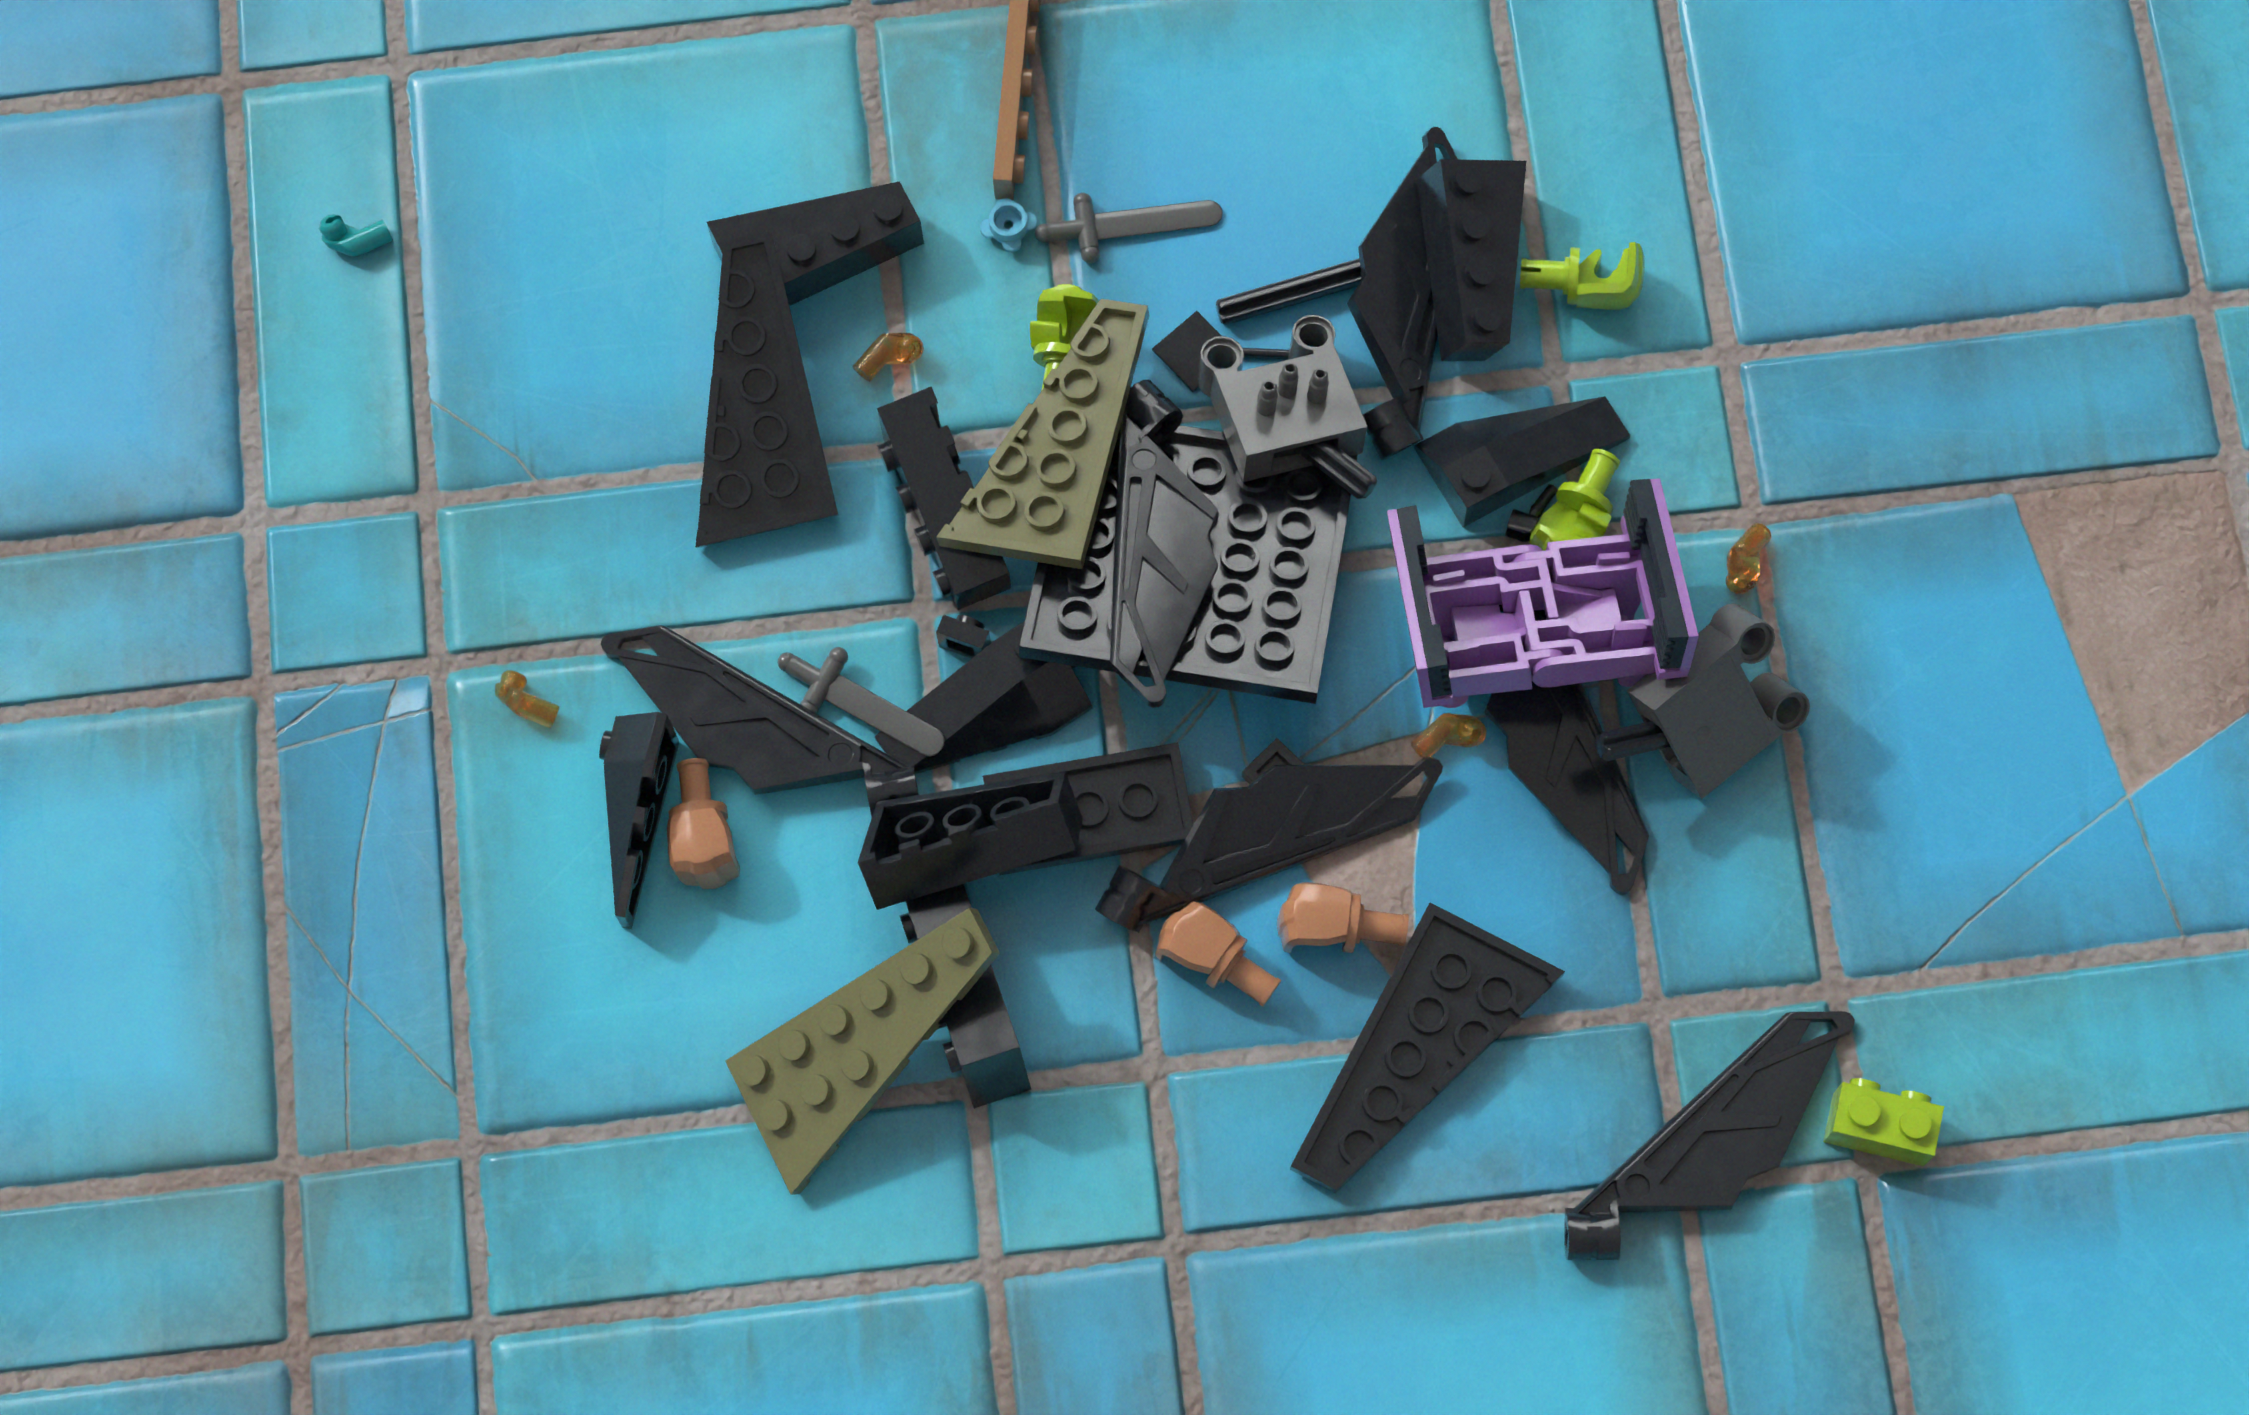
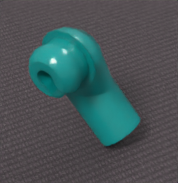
(351, 240)

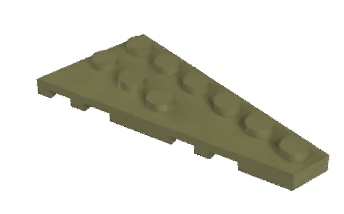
(1056, 458)
(844, 1052)

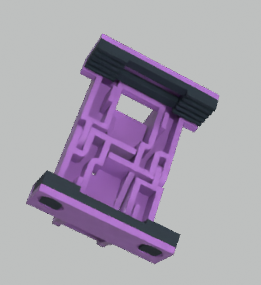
(1588, 601)

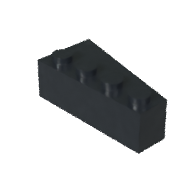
(830, 236)
(1472, 251)
(934, 490)
(966, 835)
(979, 1024)

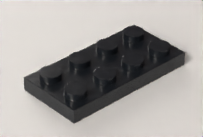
(1125, 800)

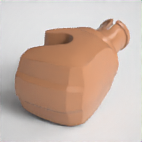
(698, 832)
(1331, 915)
(1213, 946)

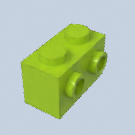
(1884, 1123)

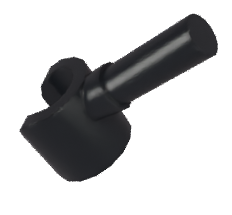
(1521, 523)

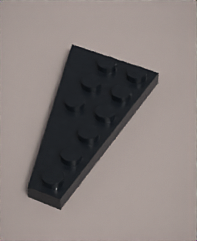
(761, 429)
(1433, 1020)

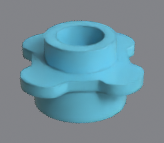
(1008, 211)

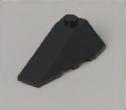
(1507, 455)
(994, 704)
(637, 775)

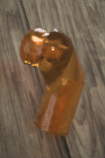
(887, 350)
(1744, 559)
(523, 704)
(1449, 730)

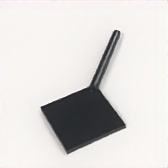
(1183, 346)

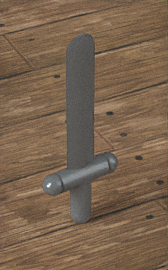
(1093, 227)
(879, 713)

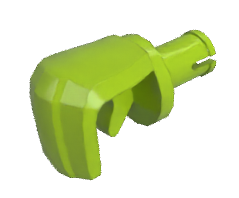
(1582, 284)
(1059, 318)
(1581, 506)

